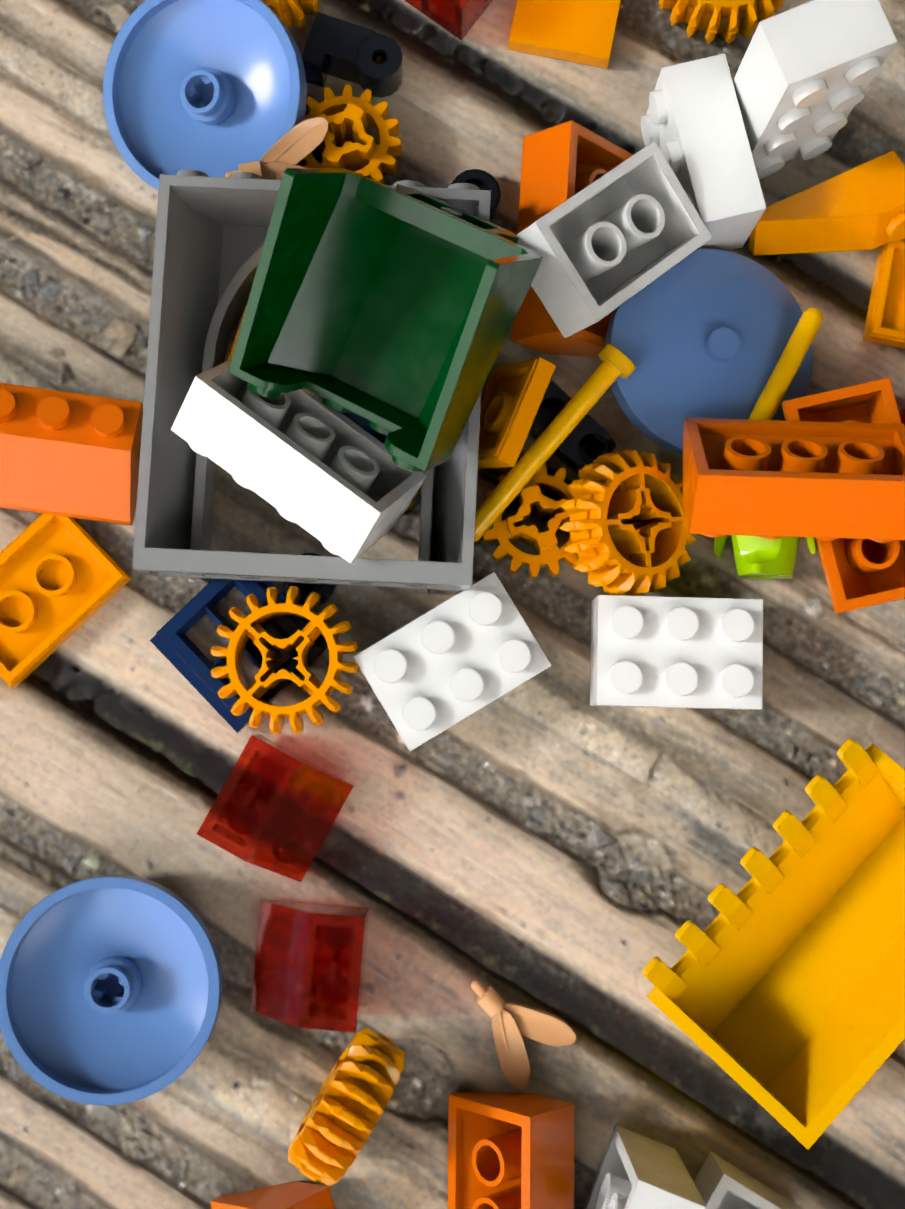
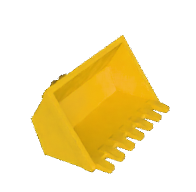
(807, 962)

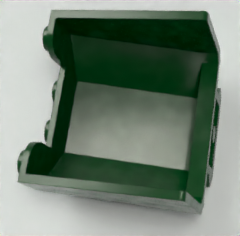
(381, 307)

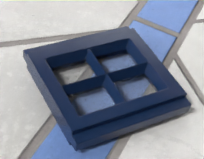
(192, 632)

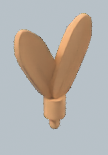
(287, 150)
(513, 1021)

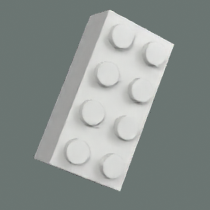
(808, 76)
(299, 459)

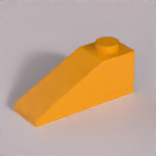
(840, 214)

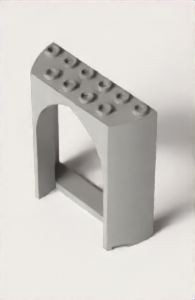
(201, 282)

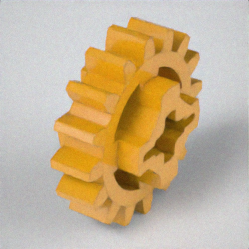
(348, 121)
(544, 543)

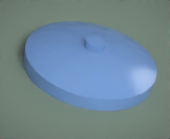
(201, 86)
(703, 344)
(109, 989)

